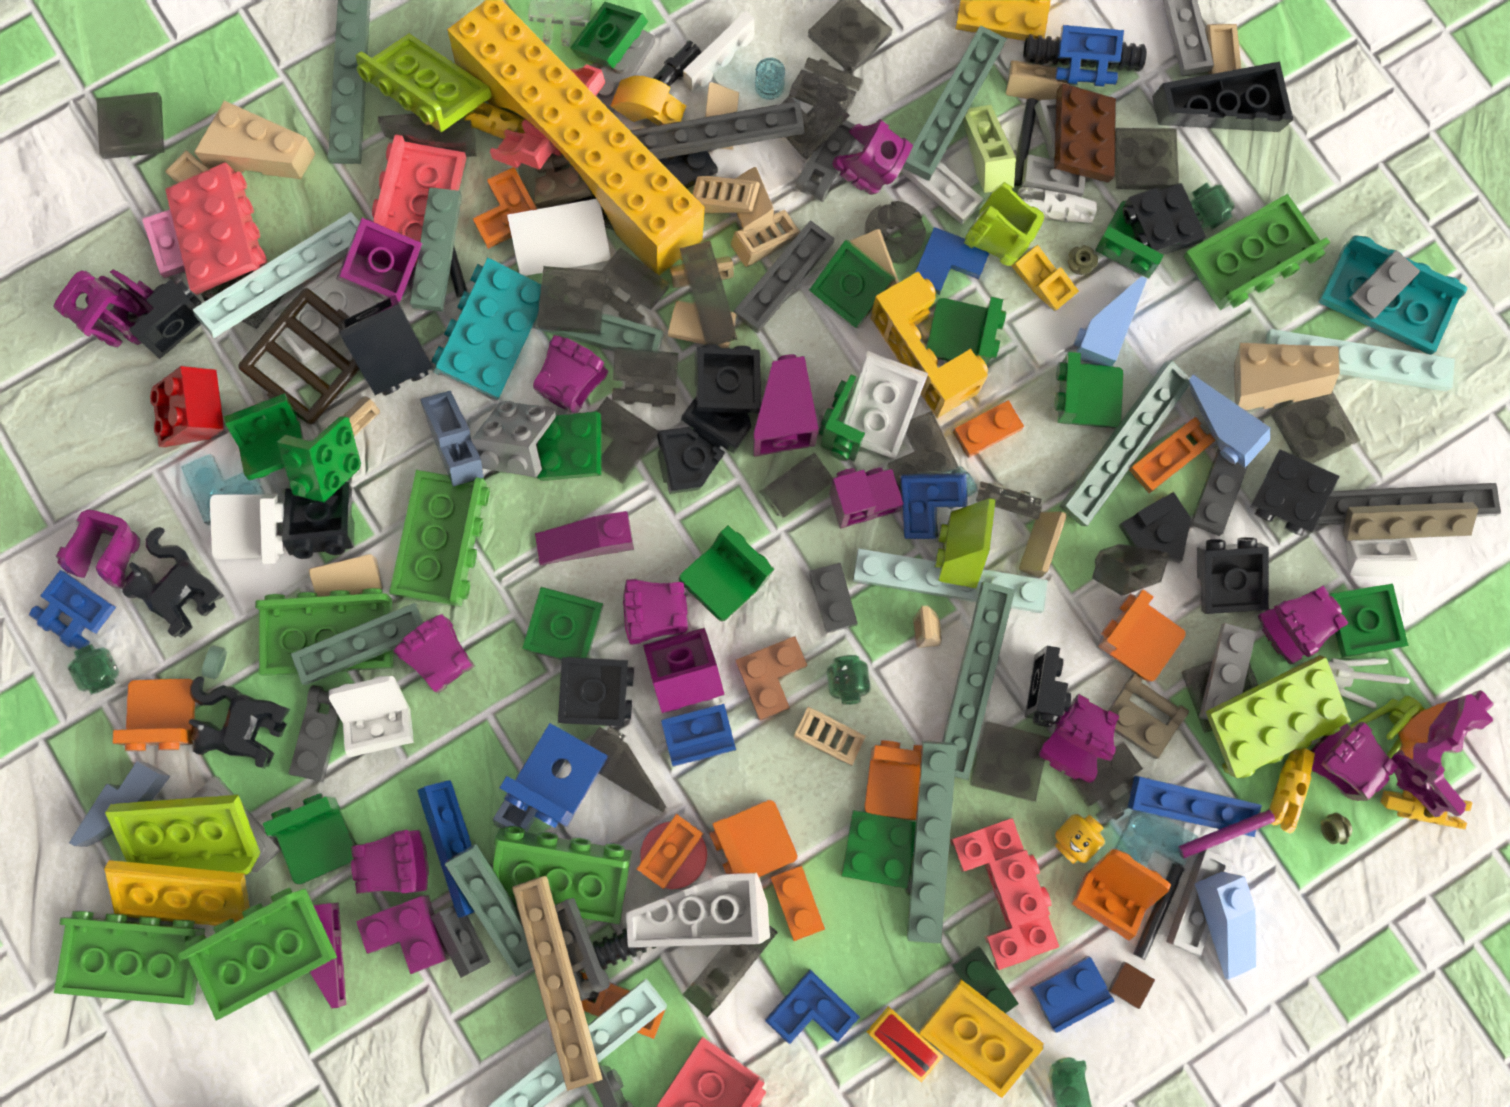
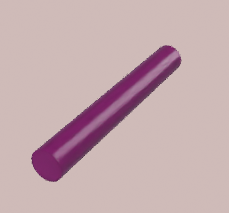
(1226, 834)

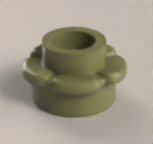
(1077, 265)
(1336, 829)

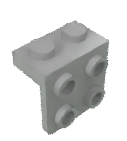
(510, 438)

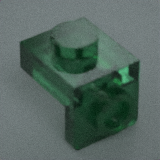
(1069, 1083)

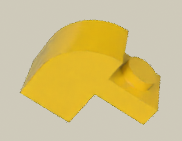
(647, 98)

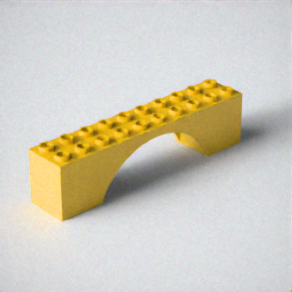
(633, 187)

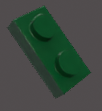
(981, 975)

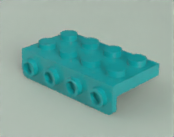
(1414, 316)
(489, 329)

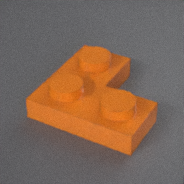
(512, 199)

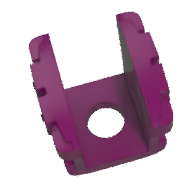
(879, 160)
(100, 293)
(569, 374)
(79, 550)
(653, 610)
(1302, 624)
(435, 653)
(1081, 738)
(1353, 762)
(391, 864)

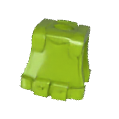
(1005, 225)

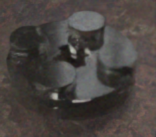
(910, 225)

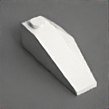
(715, 912)

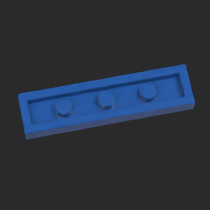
(1189, 804)
(448, 834)

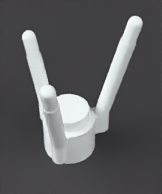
(1345, 675)

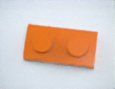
(988, 429)
(670, 851)
(797, 903)

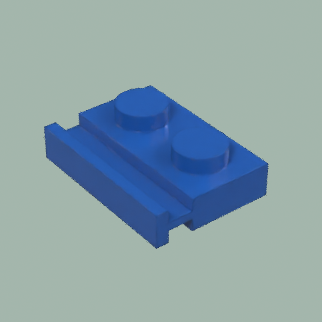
(698, 735)
(1072, 994)

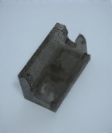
(797, 485)

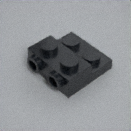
(1163, 219)
(169, 320)
(727, 379)
(1294, 493)
(318, 525)
(1233, 576)
(594, 691)
(1047, 697)

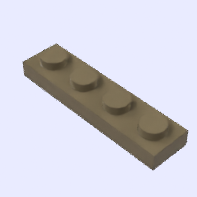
(1410, 521)

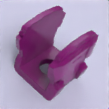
(118, 316)

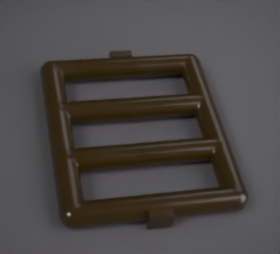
(267, 343)

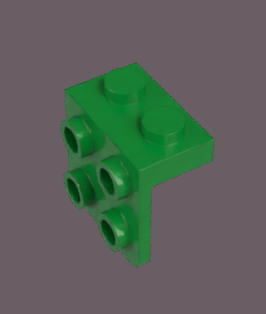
(1120, 246)
(964, 327)
(1088, 393)
(257, 433)
(839, 437)
(321, 465)
(726, 574)
(312, 837)

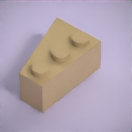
(253, 144)
(1283, 373)

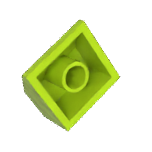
(965, 544)

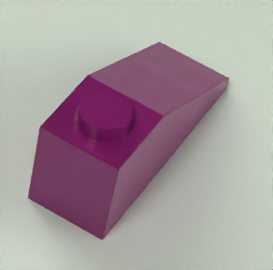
(585, 538)
(331, 975)

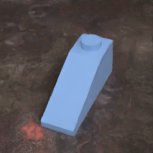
(1107, 330)
(1234, 429)
(1230, 921)

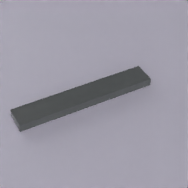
(722, 130)
(1483, 495)

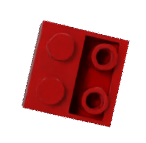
(187, 406)

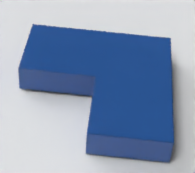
(949, 252)
(923, 495)
(810, 1001)

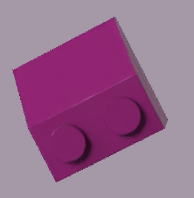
(379, 260)
(683, 670)

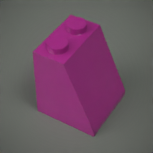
(787, 409)

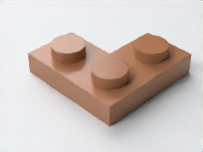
(761, 675)

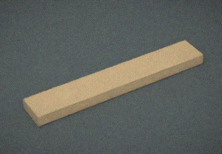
(557, 983)

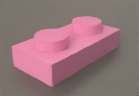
(164, 243)

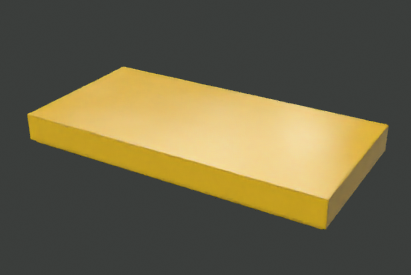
(176, 892)

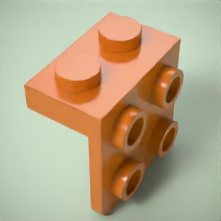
(1141, 637)
(157, 715)
(893, 780)
(754, 840)
(1119, 892)

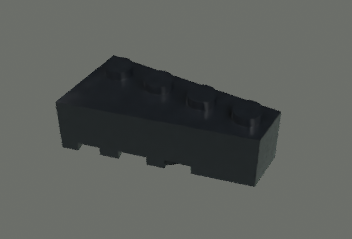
(1233, 99)

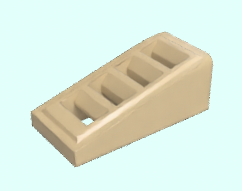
(707, 189)
(749, 248)
(927, 628)
(802, 729)

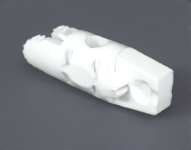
(1059, 205)

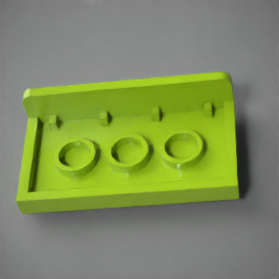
(423, 82)
(1278, 717)
(186, 833)

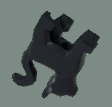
(174, 589)
(241, 724)

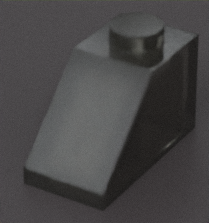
(1129, 568)

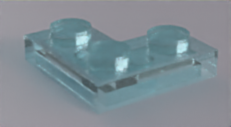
(207, 480)
(1152, 833)

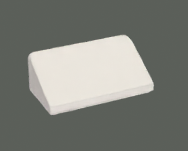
(1381, 557)

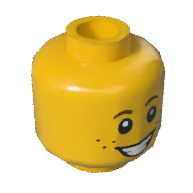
(1079, 838)

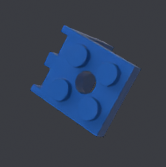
(552, 796)

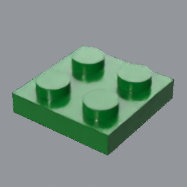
(609, 34)
(851, 283)
(571, 447)
(1372, 621)
(562, 625)
(879, 849)

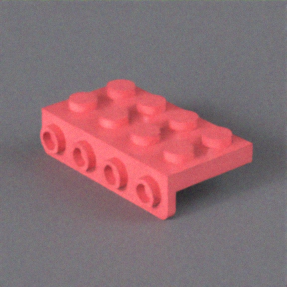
(407, 182)
(215, 227)
(713, 1080)

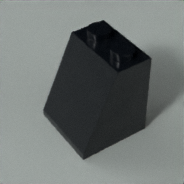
(385, 346)

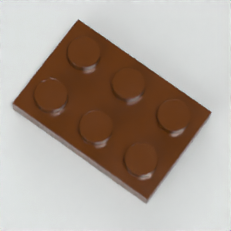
(1085, 133)

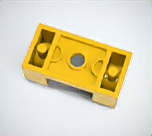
(896, 317)

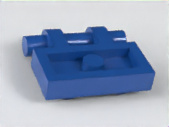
(1090, 45)
(76, 601)

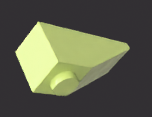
(989, 148)

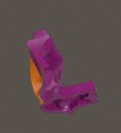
(1424, 742)

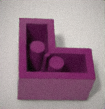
(864, 495)
(411, 927)

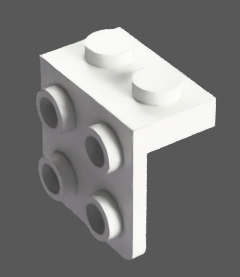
(246, 526)
(372, 715)

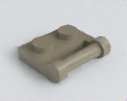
(1140, 726)

